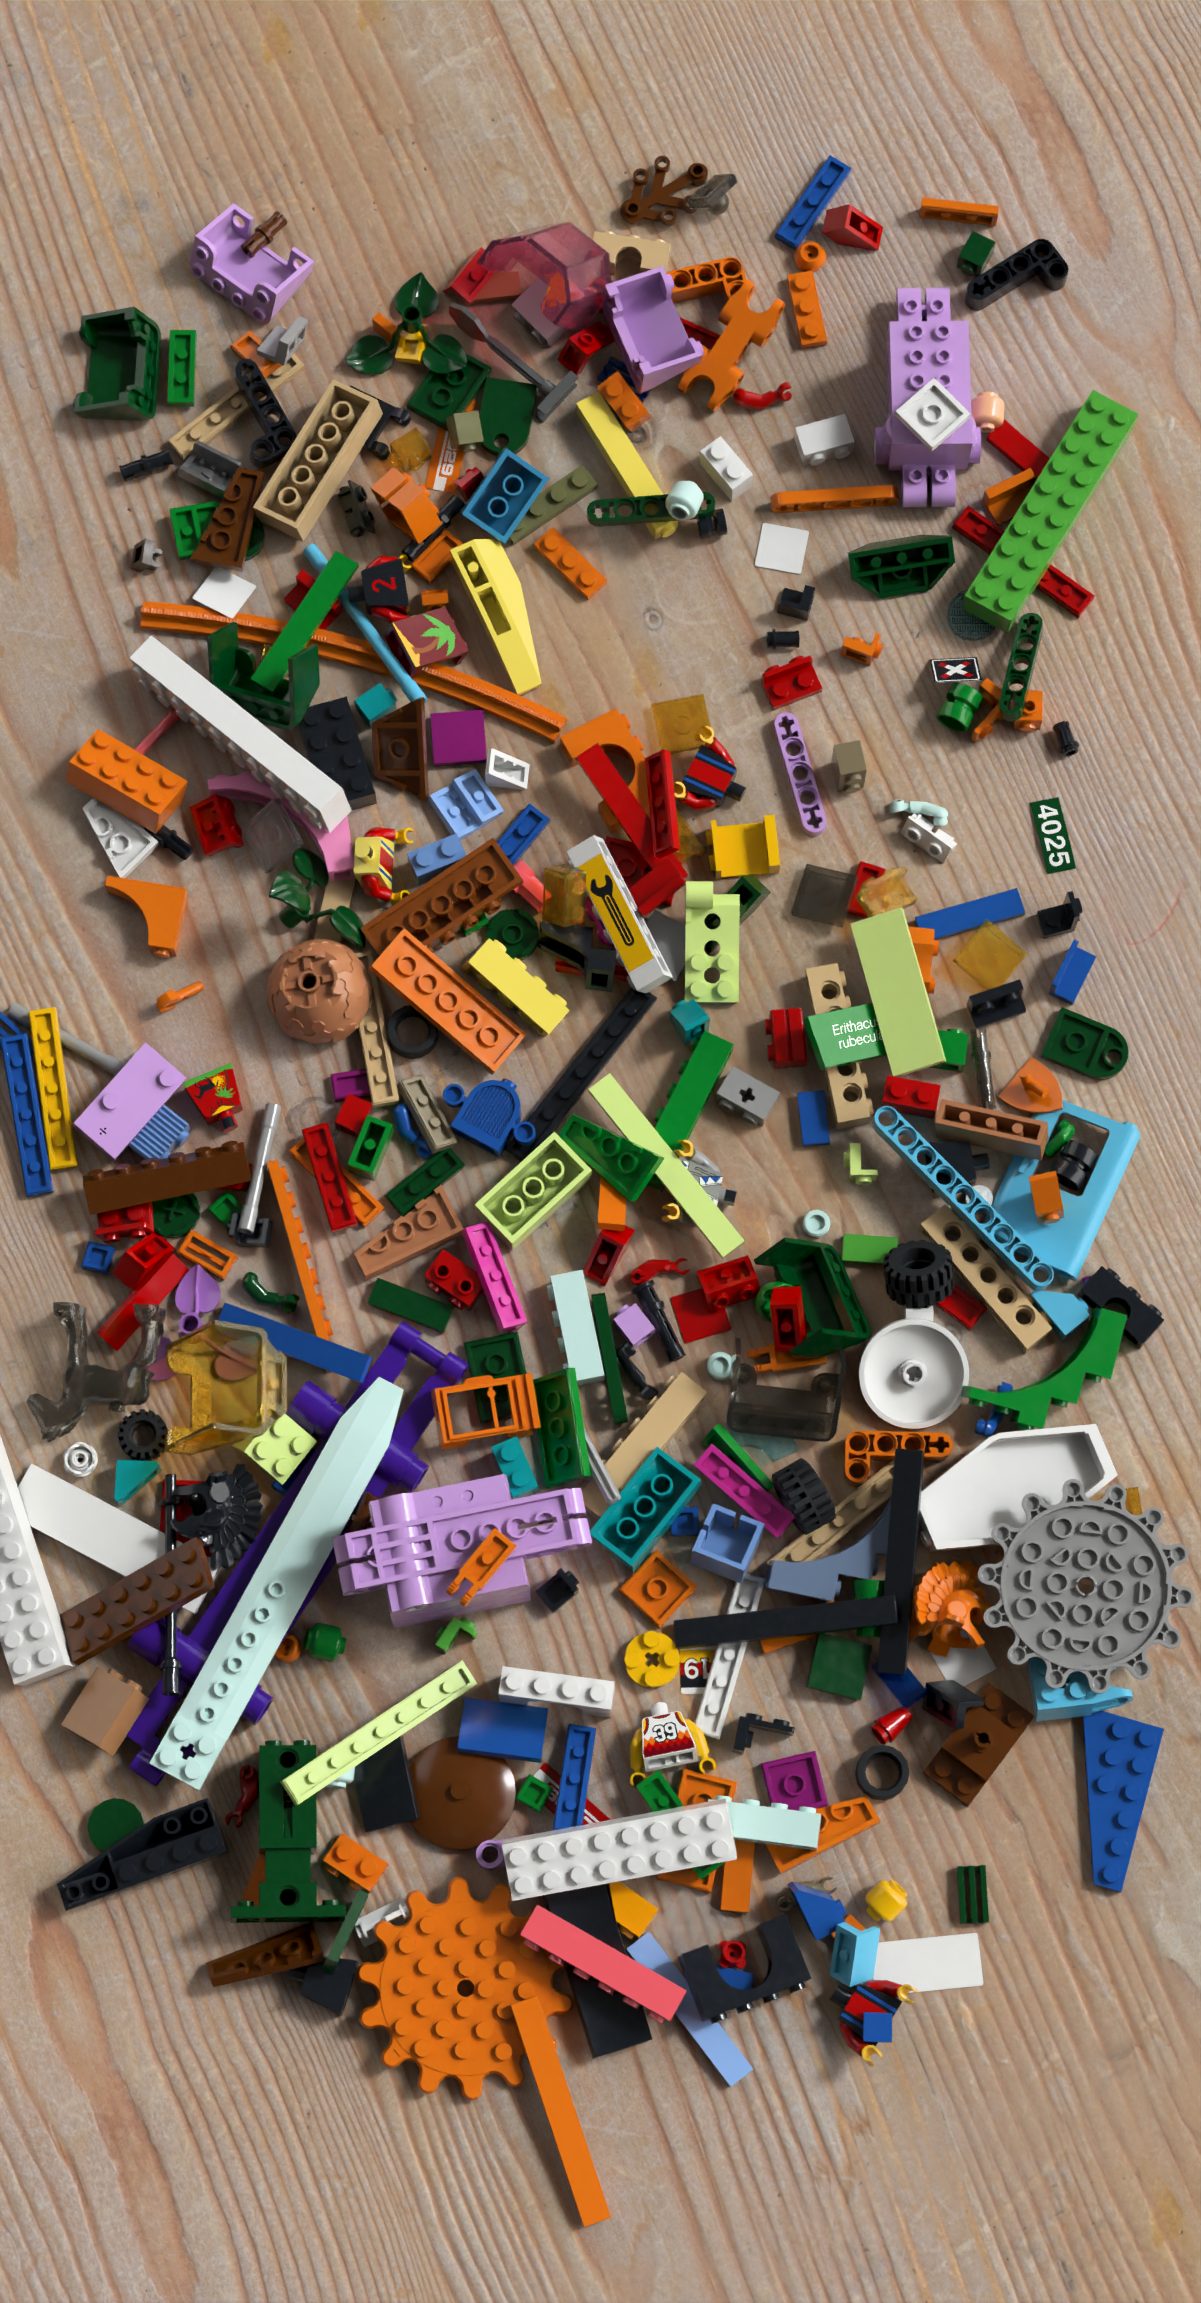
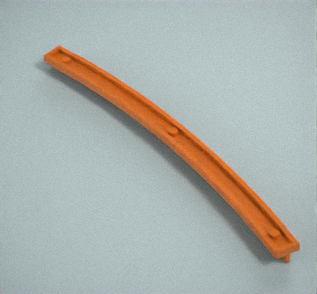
(361, 655)

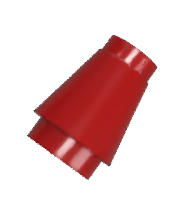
(890, 1725)

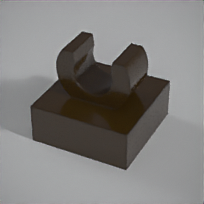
(144, 554)

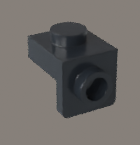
(259, 1238)
(558, 1590)

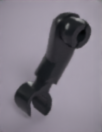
(636, 1376)

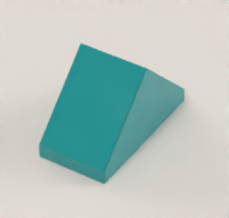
(133, 1476)

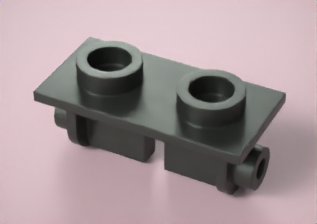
(362, 517)

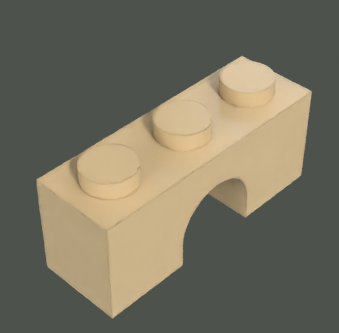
(648, 253)

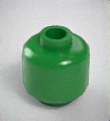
(324, 1642)

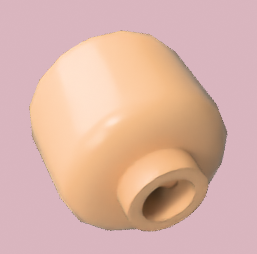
(987, 411)

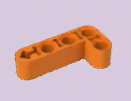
(714, 270)
(897, 1440)

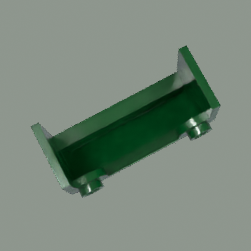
(232, 672)
(826, 1295)

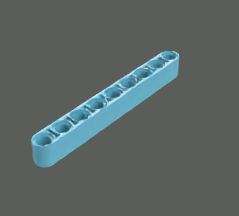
(965, 1211)

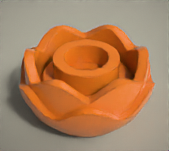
(810, 263)

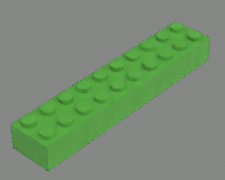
(1049, 511)

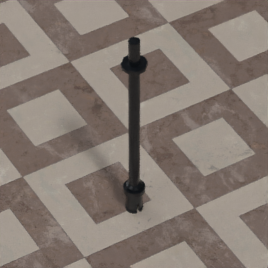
(170, 1665)

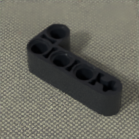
(1014, 278)
(261, 409)

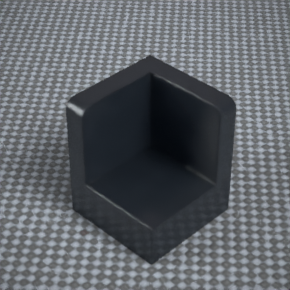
(796, 603)

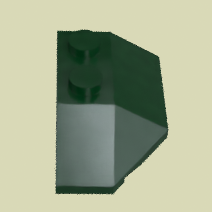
(902, 564)

